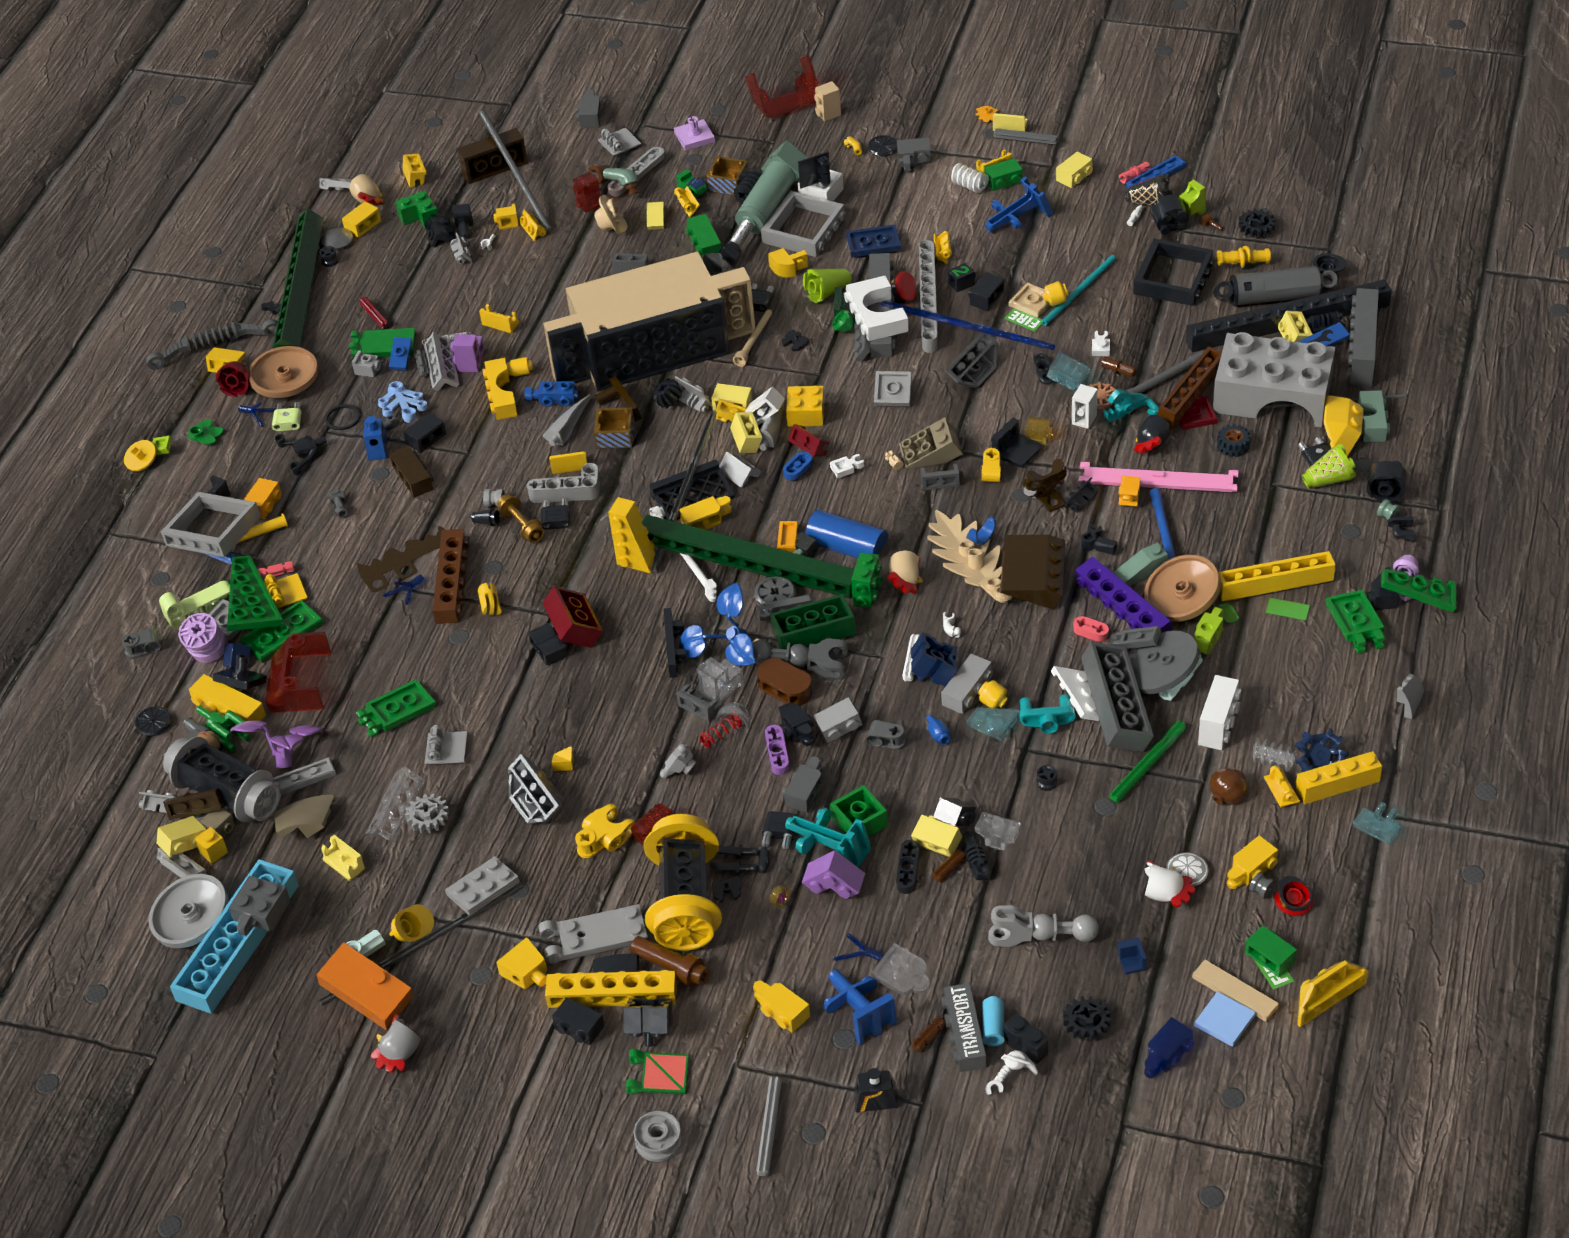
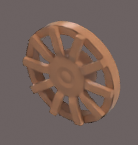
(1102, 394)

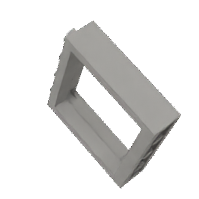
(774, 237)
(176, 537)

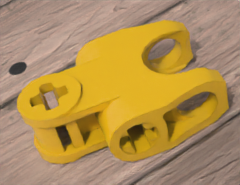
(601, 833)

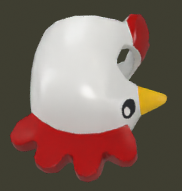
(1168, 885)

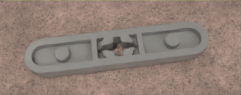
(640, 167)

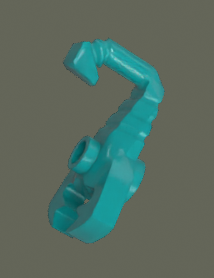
(1126, 403)

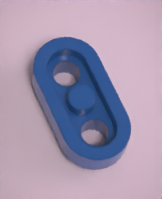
(797, 466)

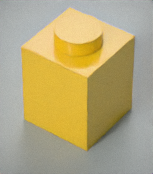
(211, 845)

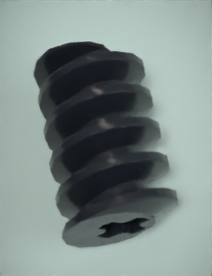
(746, 185)

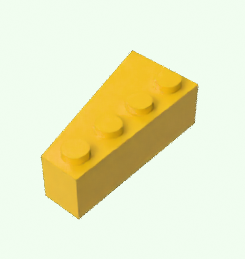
(630, 537)

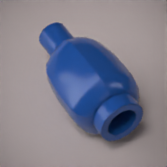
(938, 730)

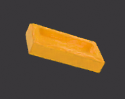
(788, 535)

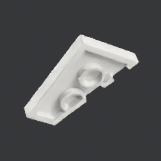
(1078, 688)

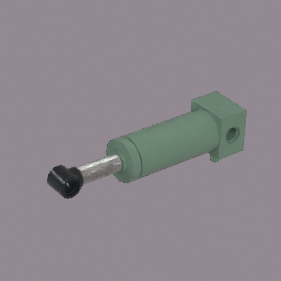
(778, 176)

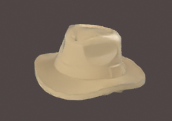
(608, 216)

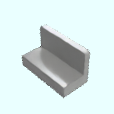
(737, 469)

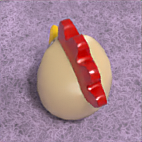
(365, 189)
(905, 571)

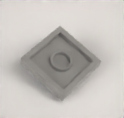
(892, 388)

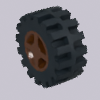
(1233, 440)

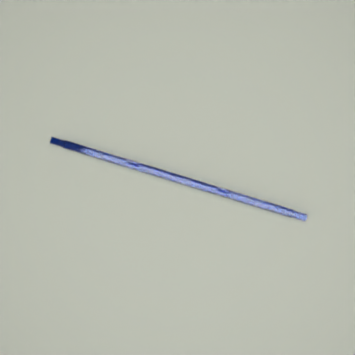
(965, 324)

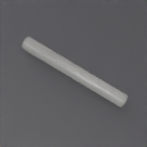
(769, 1125)

